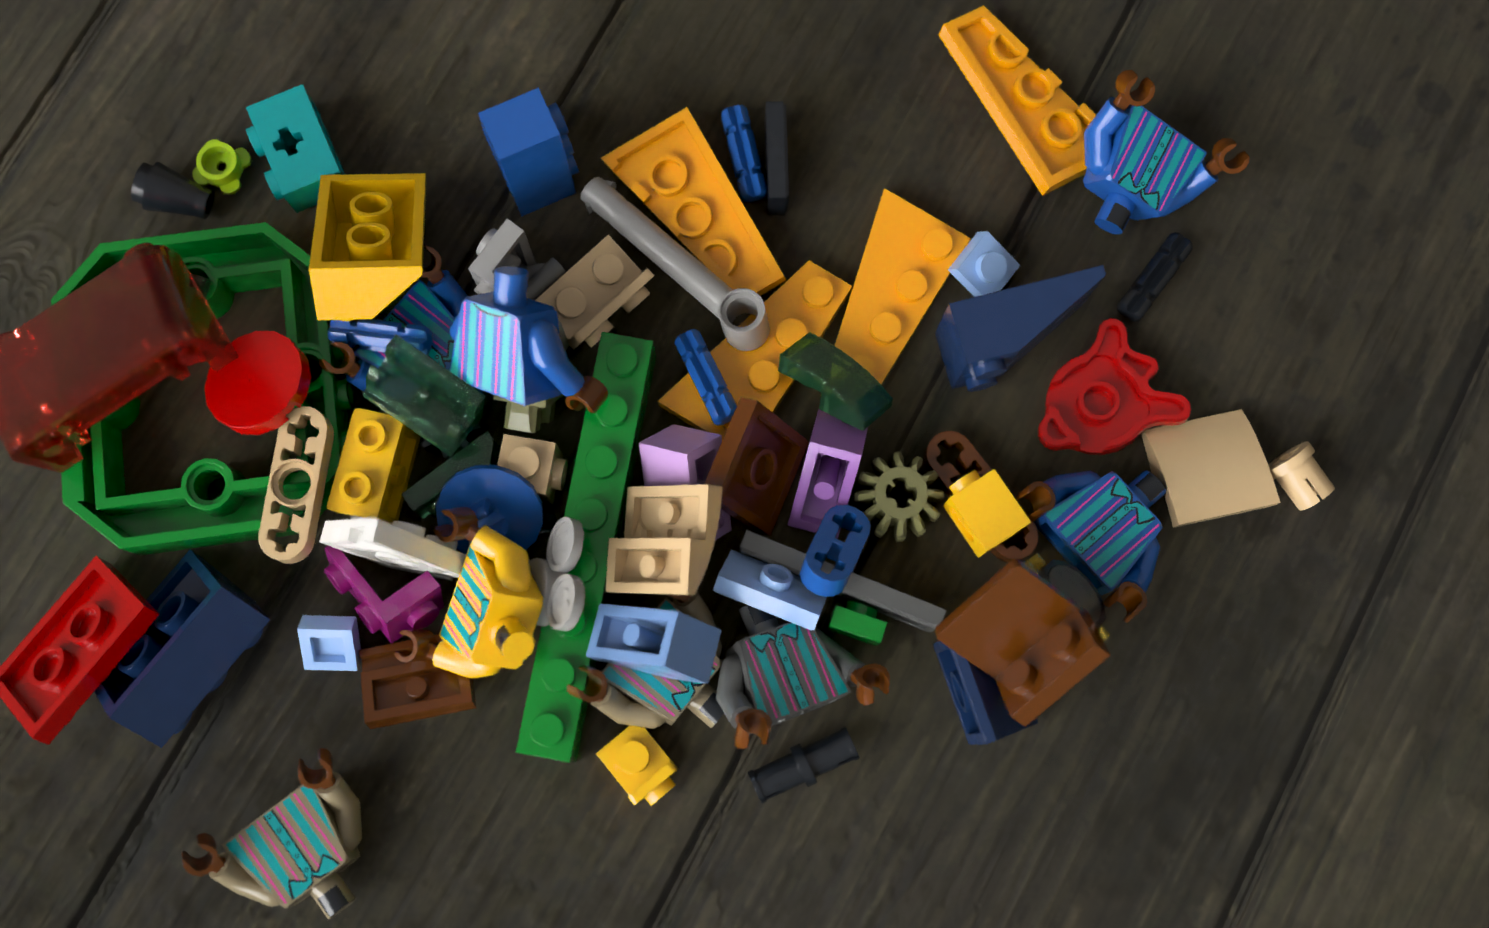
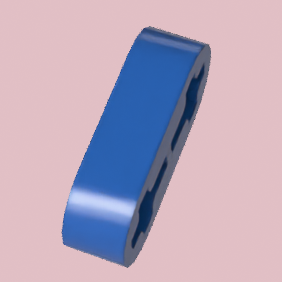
(827, 546)

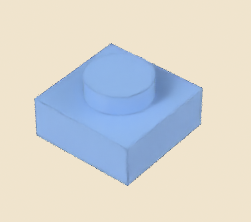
(983, 265)
(329, 642)

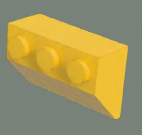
(366, 242)

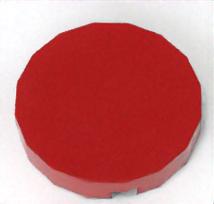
(260, 384)

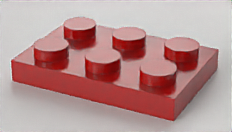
(73, 649)

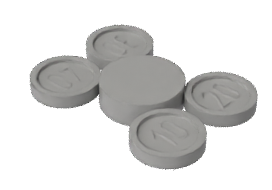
(561, 592)

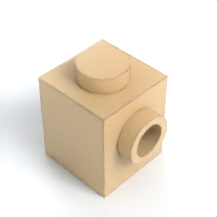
(537, 462)

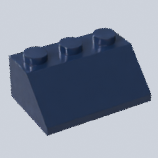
(183, 653)

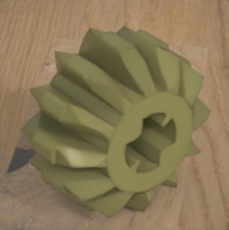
(911, 485)

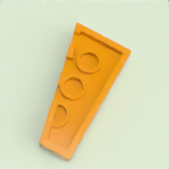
(1021, 98)
(692, 196)
(799, 306)

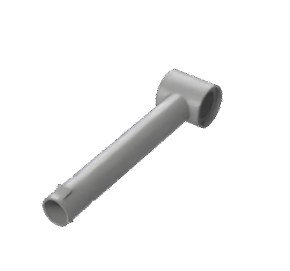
(680, 265)

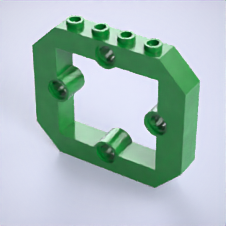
(184, 517)

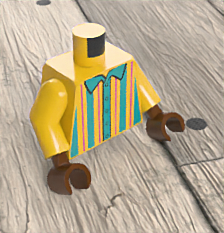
(490, 609)

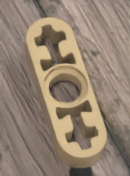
(275, 521)

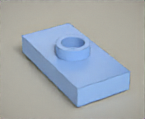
(769, 589)

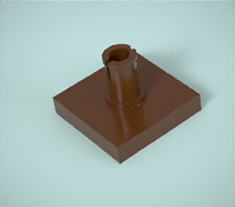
(756, 465)

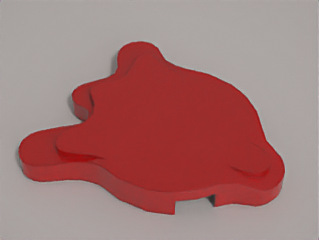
(1106, 398)

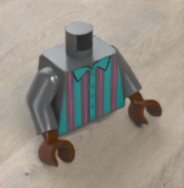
(786, 675)

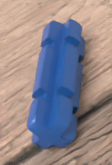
(744, 154)
(376, 334)
(706, 376)

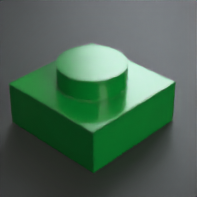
(857, 622)

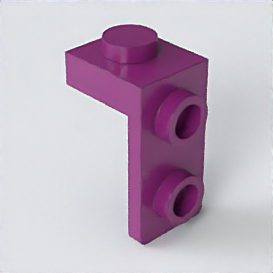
(408, 608)

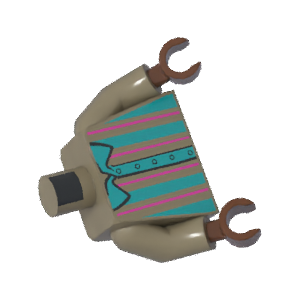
(648, 699)
(292, 846)

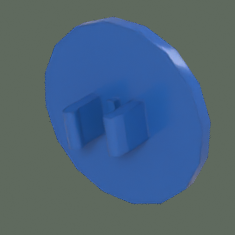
(498, 498)

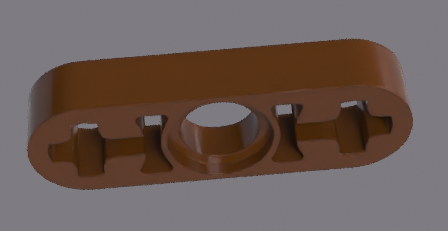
(947, 473)

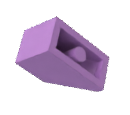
(827, 471)

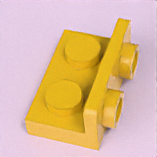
(374, 467)

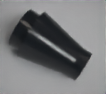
(170, 192)

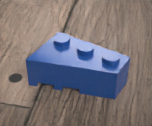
(531, 150)

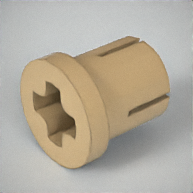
(1301, 476)

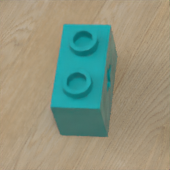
(289, 123)

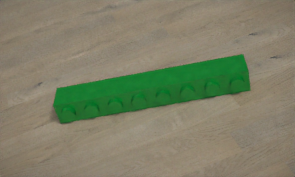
(597, 498)

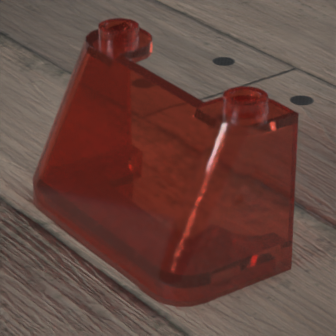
(101, 352)

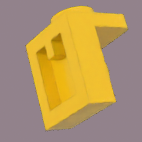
(639, 765)

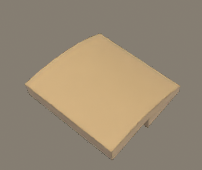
(1210, 468)
(664, 539)

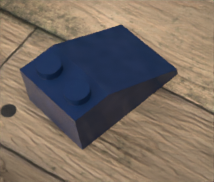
(995, 330)

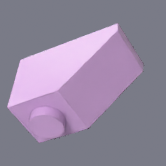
(681, 458)

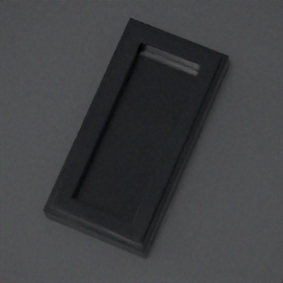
(776, 158)

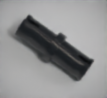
(803, 765)

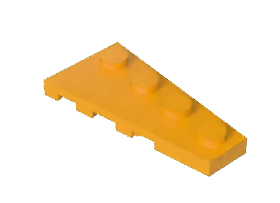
(896, 282)

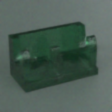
(424, 396)

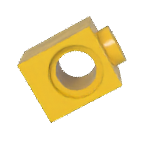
(984, 511)

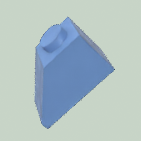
(654, 642)

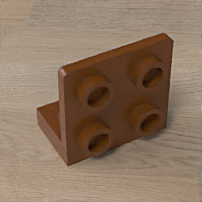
(1025, 638)

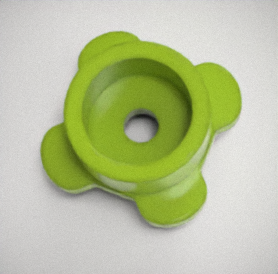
(214, 154)

